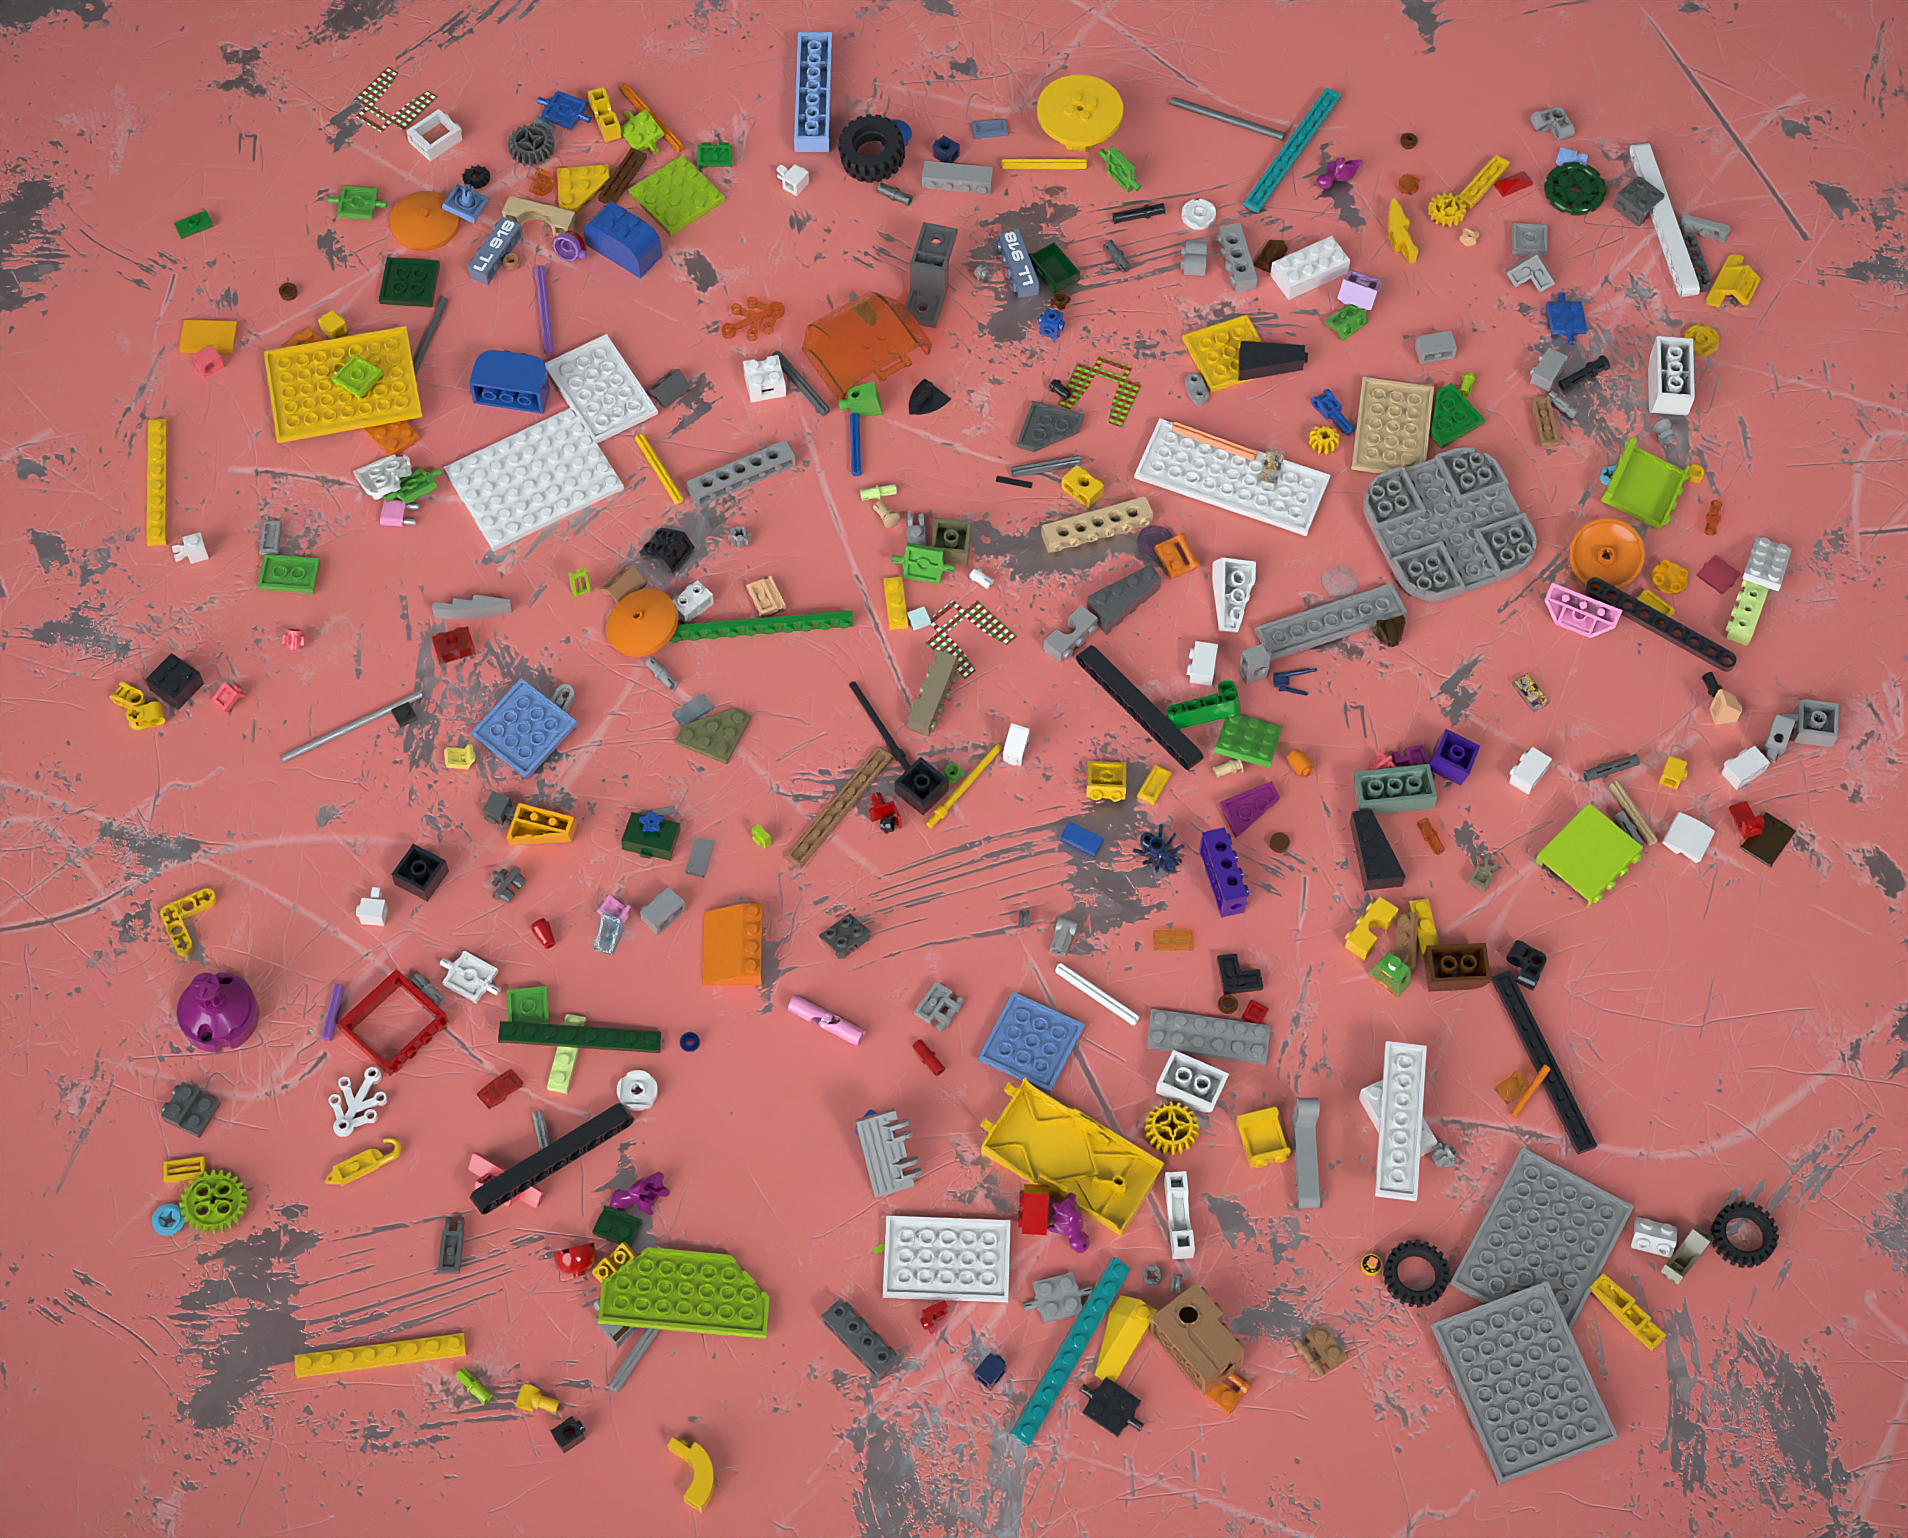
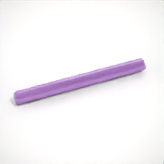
(544, 310)

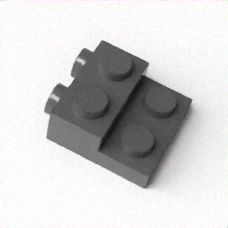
(189, 1109)

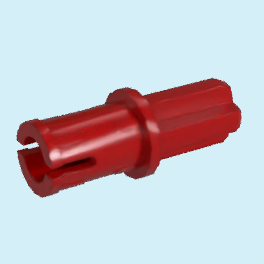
(928, 1057)

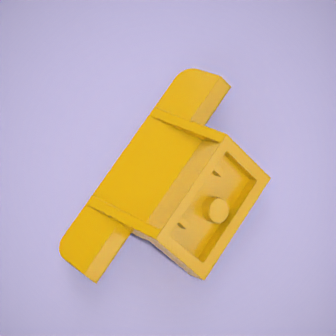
(1734, 280)

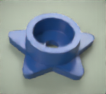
(655, 825)

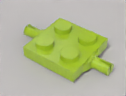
(642, 131)

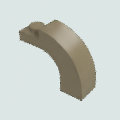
(1687, 1254)

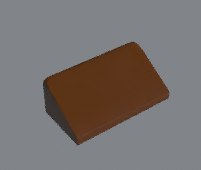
(1272, 251)

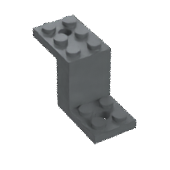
(930, 273)

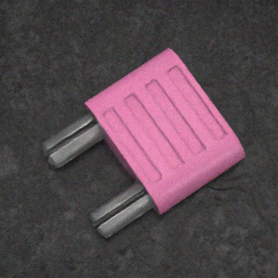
(395, 513)

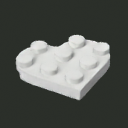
(383, 475)

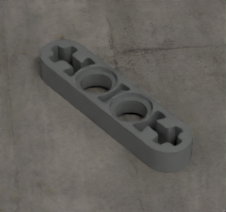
(1698, 262)

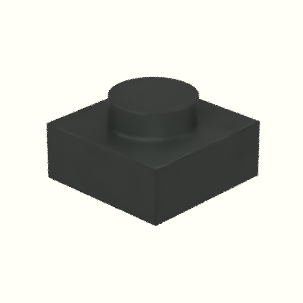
(404, 714)

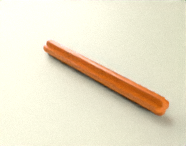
(636, 100)

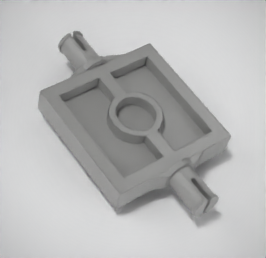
(1057, 1298)

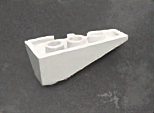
(1232, 587)

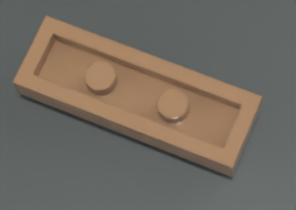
(1544, 422)
(1407, 938)

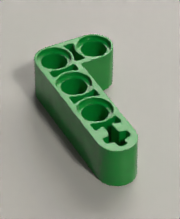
(1207, 708)

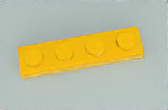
(1484, 181)

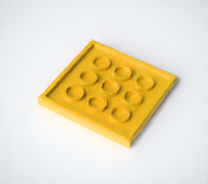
(1217, 351)

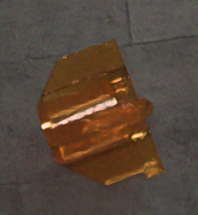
(542, 182)

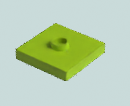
(357, 376)

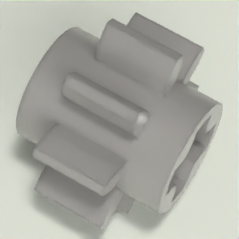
(739, 536)
(1444, 1155)

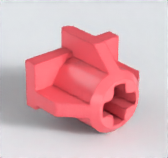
(1381, 761)

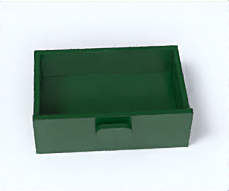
(1054, 267)
(647, 843)

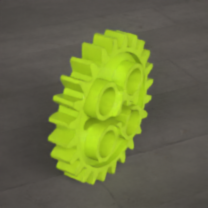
(213, 1218)

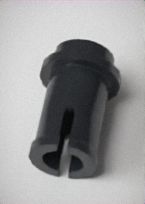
(1060, 389)
(1711, 683)

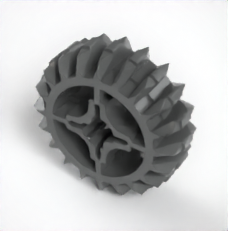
(531, 144)

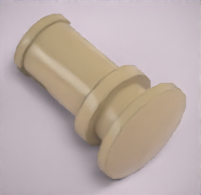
(887, 516)
(1228, 767)

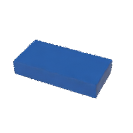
(1082, 838)

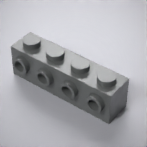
(859, 1339)

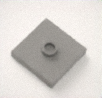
(1529, 238)

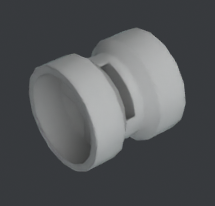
(1665, 432)

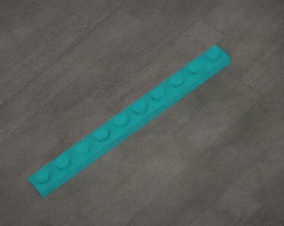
(1292, 150)
(1069, 1351)

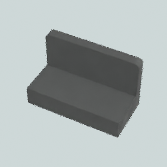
(669, 387)

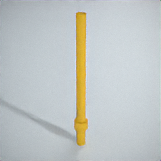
(942, 810)

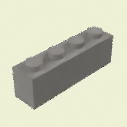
(957, 177)

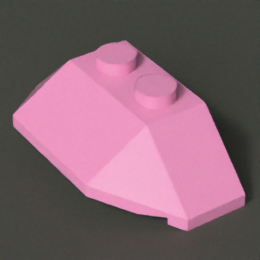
(1580, 612)

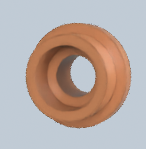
(511, 257)

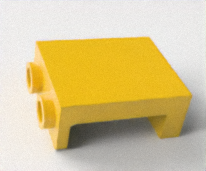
(1262, 1137)

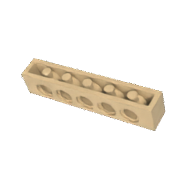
(1103, 517)

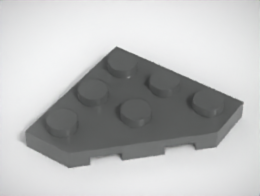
(1047, 426)

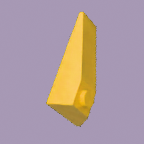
(1124, 1331)

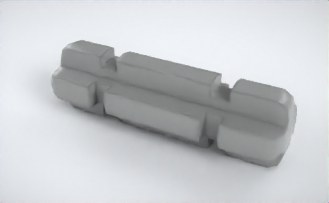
(1562, 404)
(541, 1129)

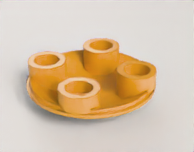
(1669, 577)

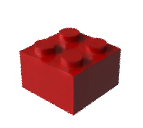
(1035, 1203)

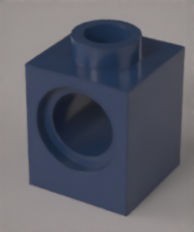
(946, 150)
(990, 1371)

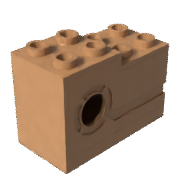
(1197, 1338)

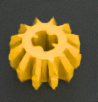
(1324, 439)

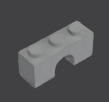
(1061, 645)

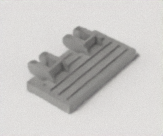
(883, 1150)

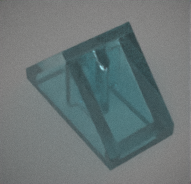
(609, 933)

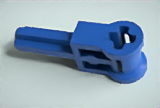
(1331, 408)

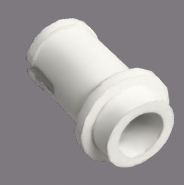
(981, 578)

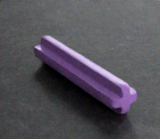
(332, 1012)

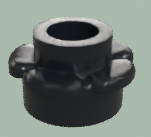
(887, 824)

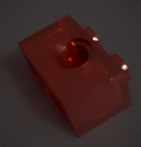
(463, 648)

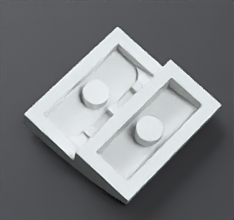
(1688, 837)

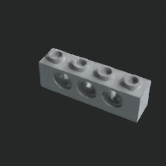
(1237, 257)

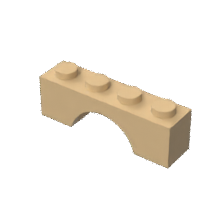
(525, 210)

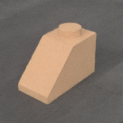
(1725, 708)

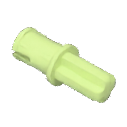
(877, 492)

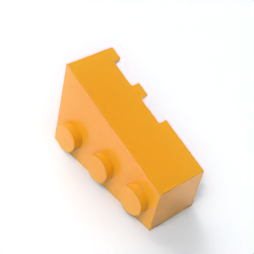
(540, 826)

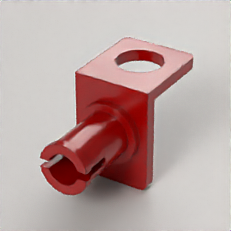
(882, 809)

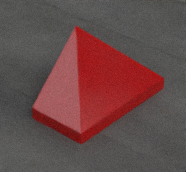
(1513, 183)

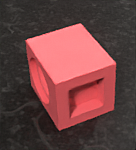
(207, 361)

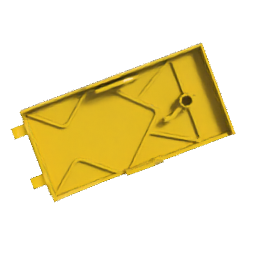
(1071, 1154)

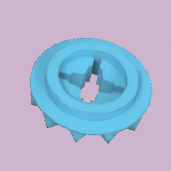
(165, 1212)

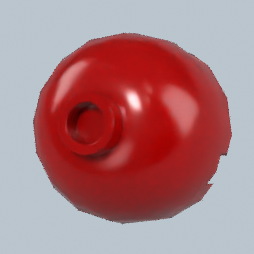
(576, 1259)

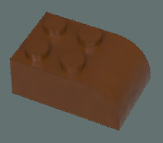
(1456, 966)

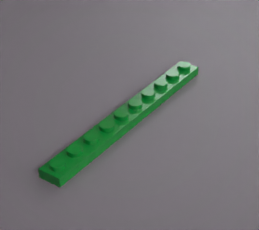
(763, 626)

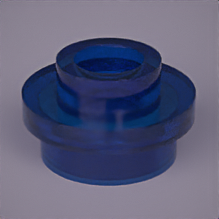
(689, 1036)

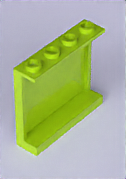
(1645, 486)
(1590, 854)

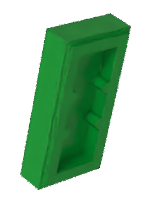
(193, 224)

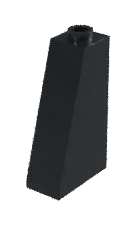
(1269, 359)

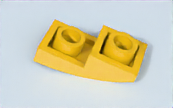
(611, 1264)

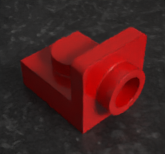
(934, 1312)

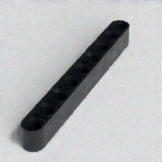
(1665, 632)
(1139, 707)
(551, 1158)

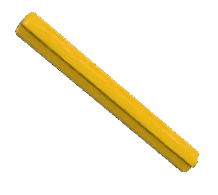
(1044, 163)
(659, 469)

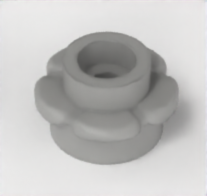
(981, 272)

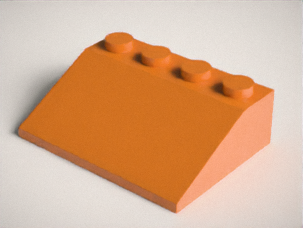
(733, 945)

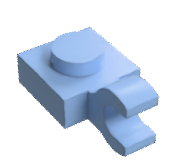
(1567, 155)

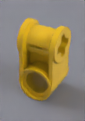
(127, 696)
(146, 715)

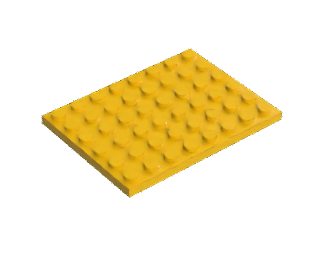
(312, 405)

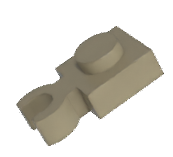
(1483, 875)

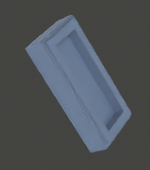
(989, 129)

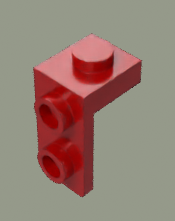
(1745, 820)

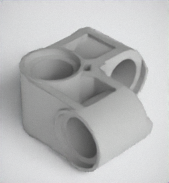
(1554, 121)

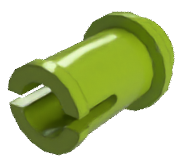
(1468, 381)

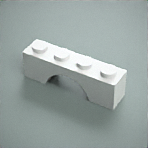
(1178, 1215)

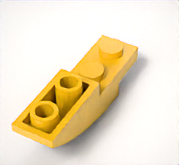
(1399, 234)

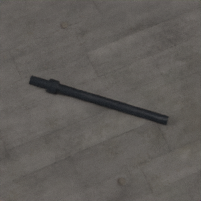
(898, 754)

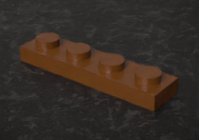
(622, 176)

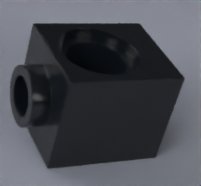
(568, 1443)

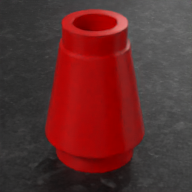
(543, 932)

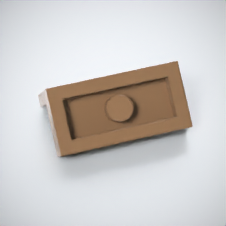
(623, 583)

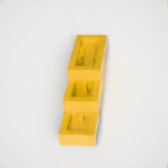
(1627, 1312)

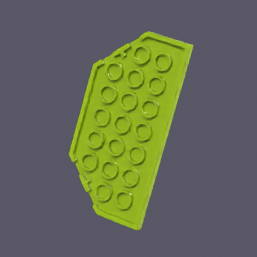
(685, 1294)

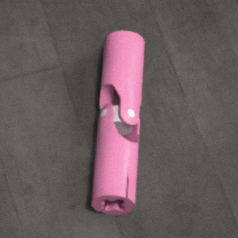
(824, 1018)

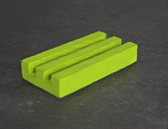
(578, 575)

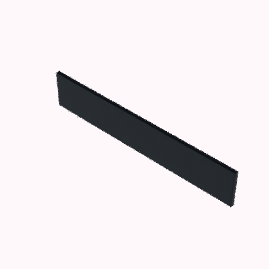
(1014, 482)

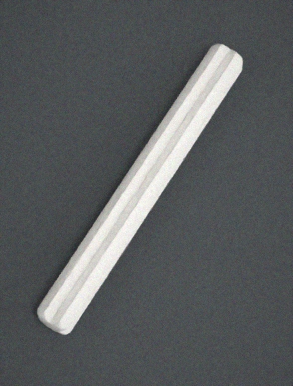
(1097, 993)

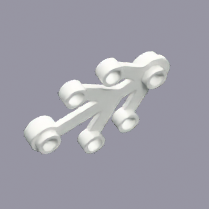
(356, 1104)

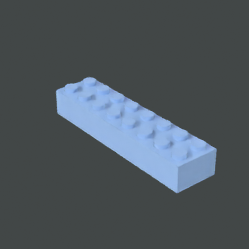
(813, 92)

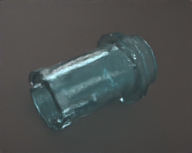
(542, 122)

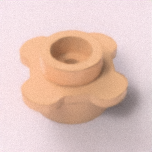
(1469, 237)

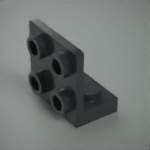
(669, 547)

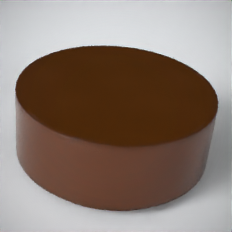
(288, 291)
(1279, 842)

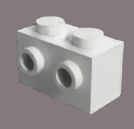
(693, 602)

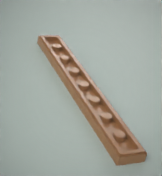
(839, 807)

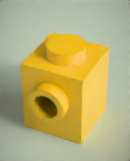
(333, 325)
(1673, 772)

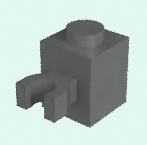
(498, 808)

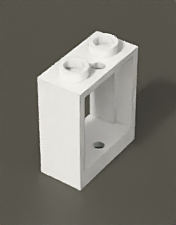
(442, 144)

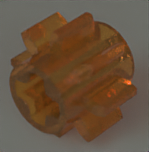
(1408, 184)

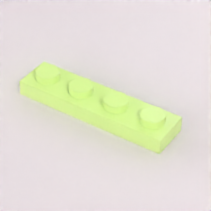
(564, 1060)

